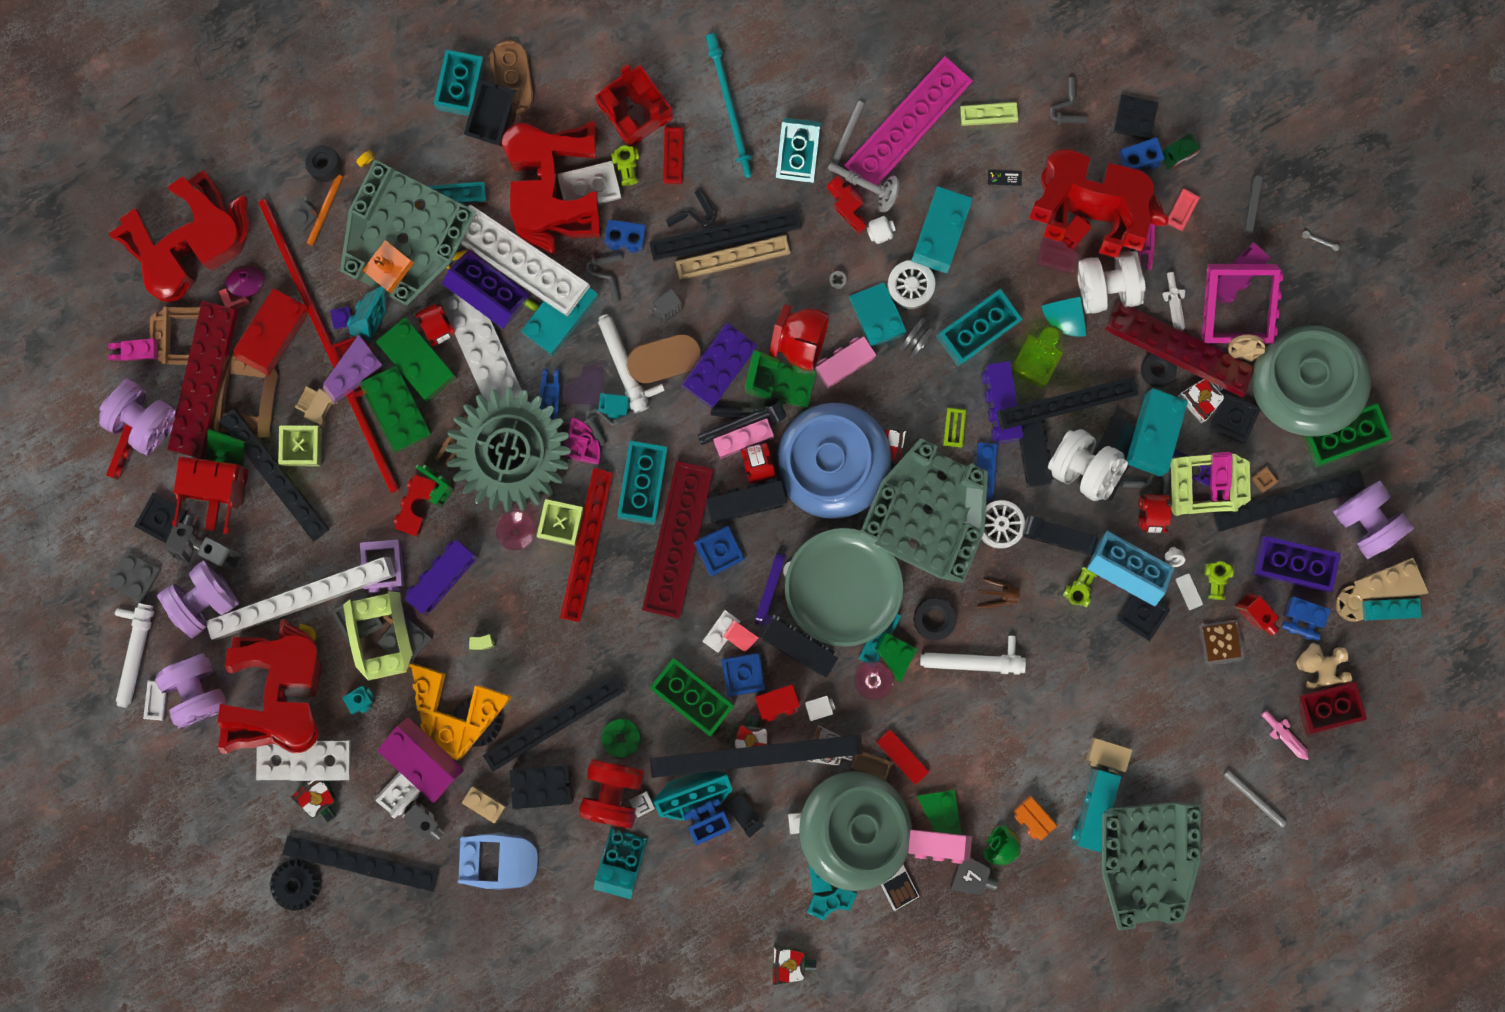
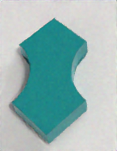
(823, 905)

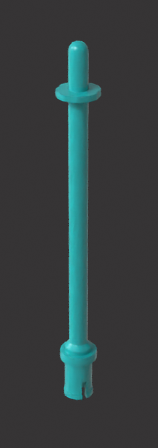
(716, 53)

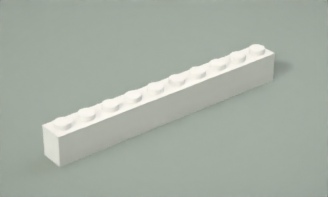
(300, 598)

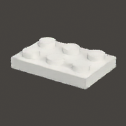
(595, 178)

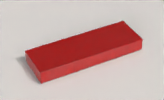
(673, 155)
(902, 757)

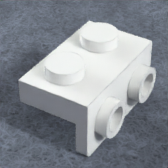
(397, 795)

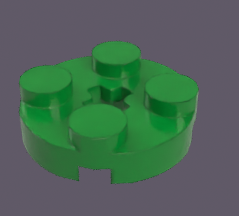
(610, 740)

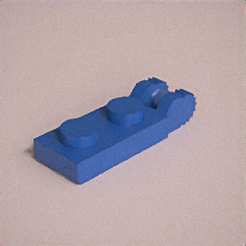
(550, 392)

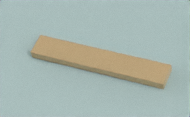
(732, 257)

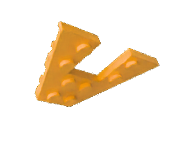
(448, 732)

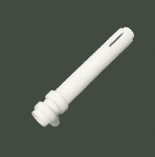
(634, 391)
(141, 624)
(1003, 664)

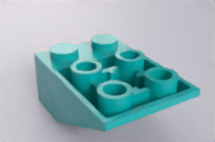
(620, 863)

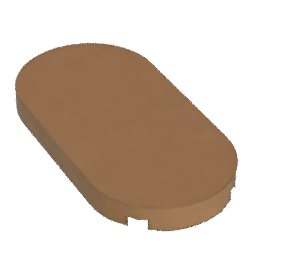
(511, 70)
(663, 358)

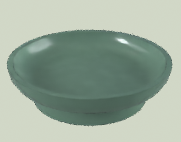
(1311, 380)
(843, 588)
(855, 831)

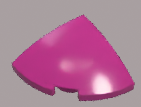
(582, 443)

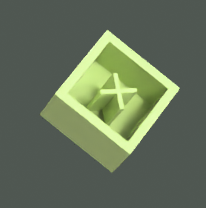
(300, 446)
(560, 522)

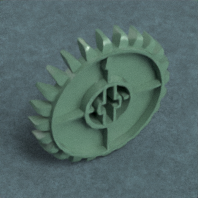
(508, 416)

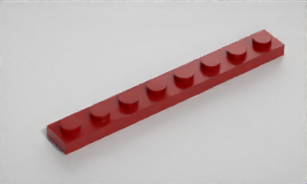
(586, 545)

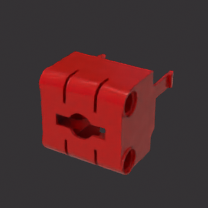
(641, 91)
(210, 482)

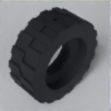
(949, 619)

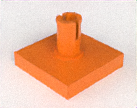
(388, 266)

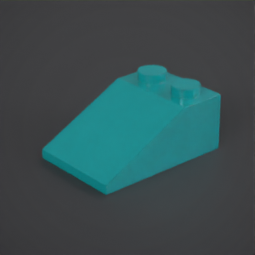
(798, 149)
(368, 315)
(877, 315)

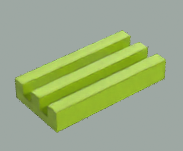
(962, 426)

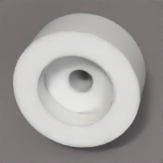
(1174, 557)

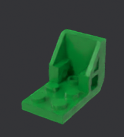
(774, 379)

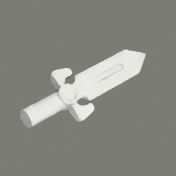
(1175, 302)

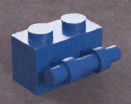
(1307, 613)
(710, 826)

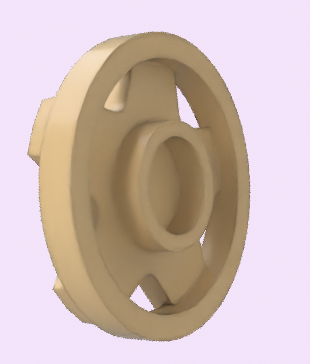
(1246, 349)
(1352, 604)

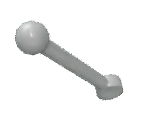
(1306, 234)

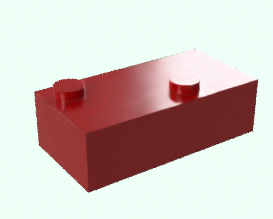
(270, 332)
(777, 702)

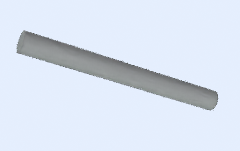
(847, 133)
(1256, 799)

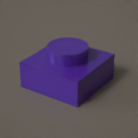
(340, 317)

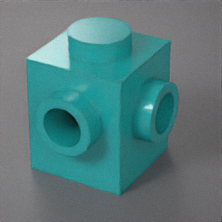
(613, 404)
(359, 700)

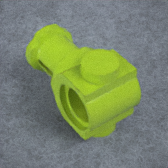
(626, 165)
(1218, 582)
(1082, 587)

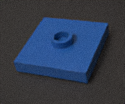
(719, 550)
(743, 674)

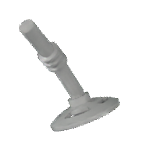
(886, 193)

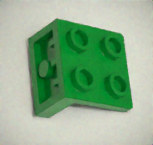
(440, 494)

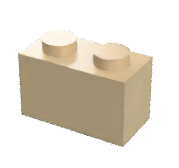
(1108, 755)
(484, 804)

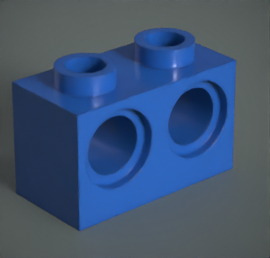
(1139, 153)
(626, 230)

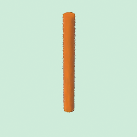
(324, 210)

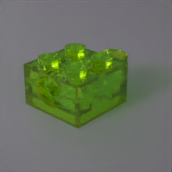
(1038, 357)

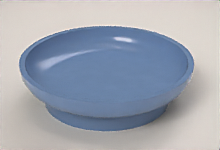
(833, 460)

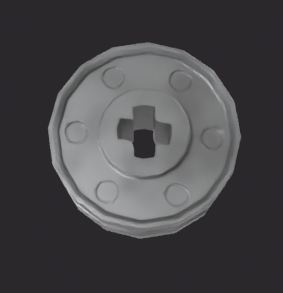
(917, 338)

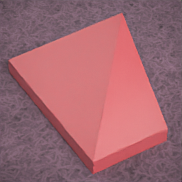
(740, 636)

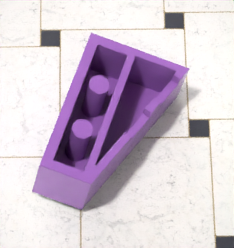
(352, 369)

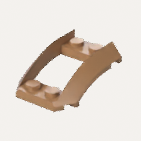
(161, 328)
(261, 423)

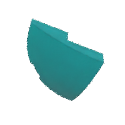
(1066, 316)

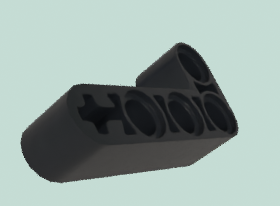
(1056, 535)

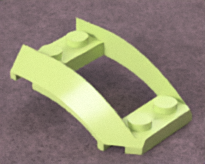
(1182, 486)
(373, 608)

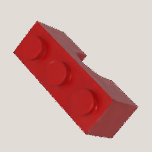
(407, 520)

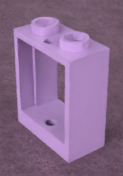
(385, 545)

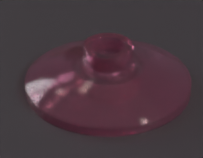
(505, 529)
(869, 688)

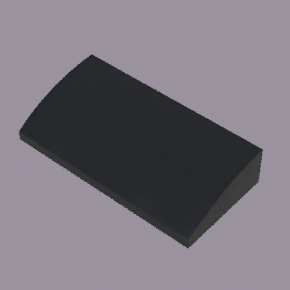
(1119, 436)

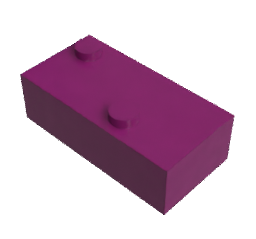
(420, 760)

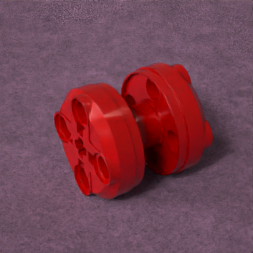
(614, 781)

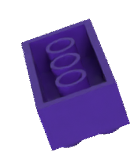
(485, 289)
(718, 365)
(1000, 395)
(1296, 564)
(441, 577)

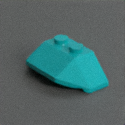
(691, 792)

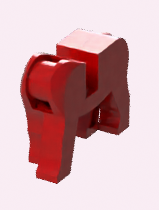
(1121, 199)
(535, 202)
(213, 236)
(292, 672)

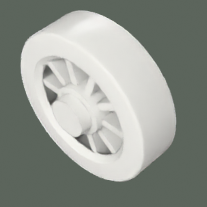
(911, 285)
(1002, 524)

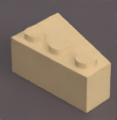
(1394, 581)

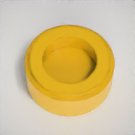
(365, 158)

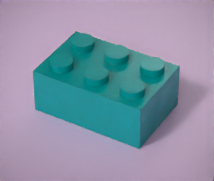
(458, 82)

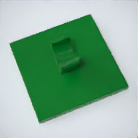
(225, 448)

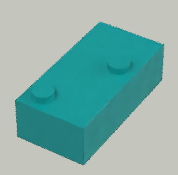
(942, 229)
(979, 327)
(551, 328)
(1156, 432)
(642, 482)
(1098, 798)

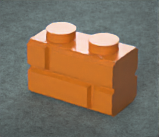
(1035, 818)

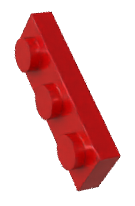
(120, 455)

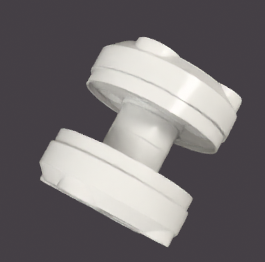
(1125, 280)
(1076, 457)

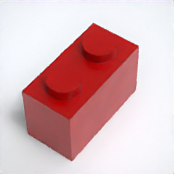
(1076, 231)

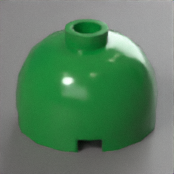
(1003, 846)

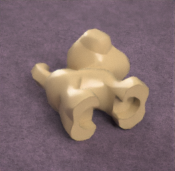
(1313, 660)

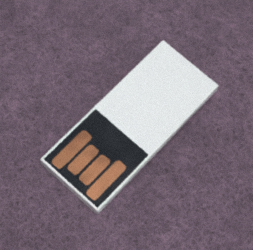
(900, 889)

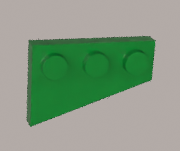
(941, 811)

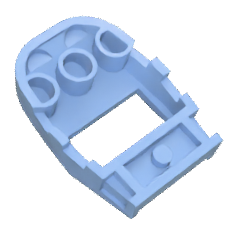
(516, 861)

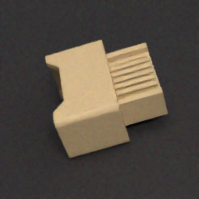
(315, 405)

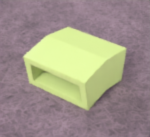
(481, 643)

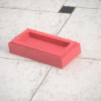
(1182, 209)

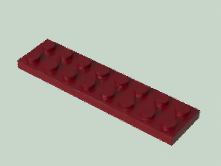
(1180, 349)
(202, 379)
(676, 537)

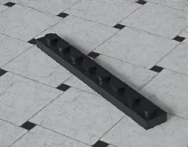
(725, 235)
(1067, 403)
(275, 475)
(1289, 501)
(554, 723)
(360, 863)

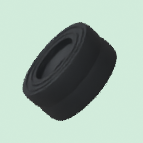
(327, 173)
(1154, 379)

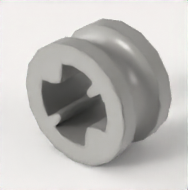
(838, 274)

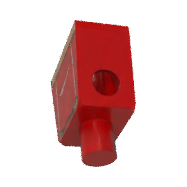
(1258, 613)

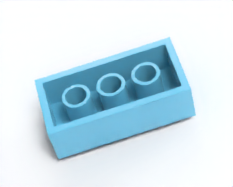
(1131, 568)

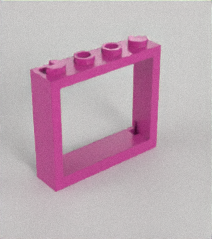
(1213, 271)

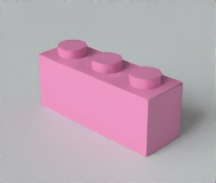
(845, 361)
(742, 438)
(940, 845)

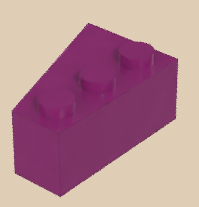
(1230, 284)

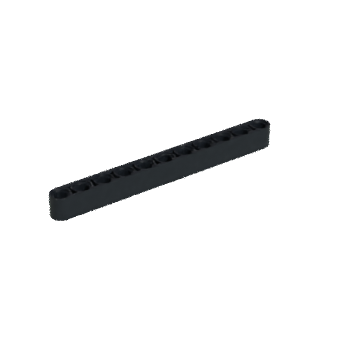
(756, 756)

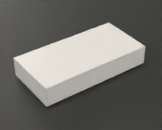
(155, 702)

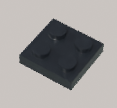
(1135, 117)
(1235, 418)
(158, 517)
(1143, 617)

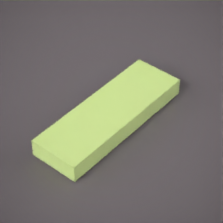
(989, 114)

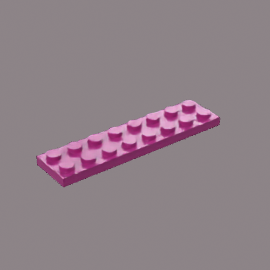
(909, 122)

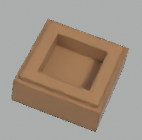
(1264, 479)

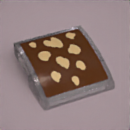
(1221, 643)

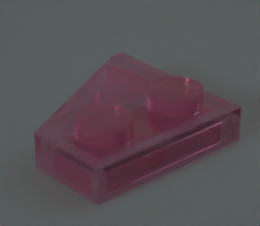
(1057, 256)

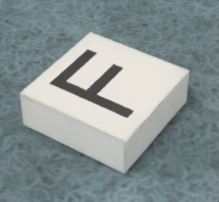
(642, 804)

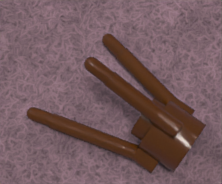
(1010, 594)

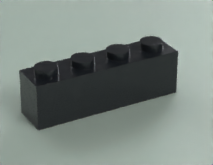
(1035, 455)

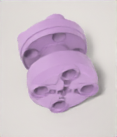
(148, 425)
(1381, 531)
(185, 608)
(186, 679)

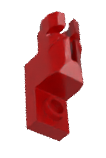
(848, 203)

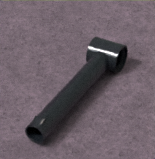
(772, 410)

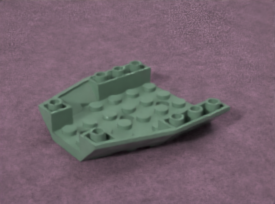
(386, 210)
(957, 518)
(1170, 858)

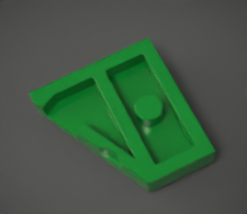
(895, 654)

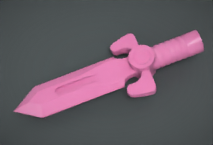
(1285, 735)

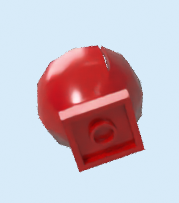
(799, 336)

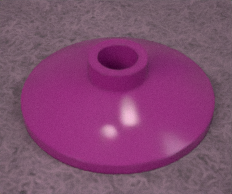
(244, 281)

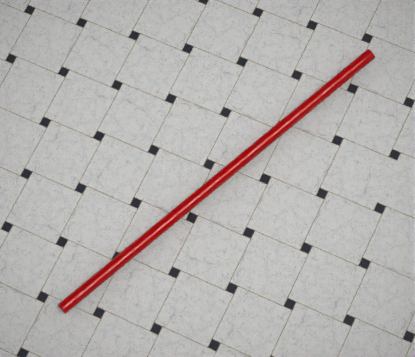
(326, 341)

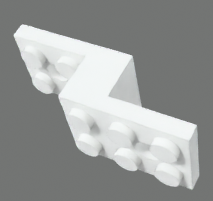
(305, 765)

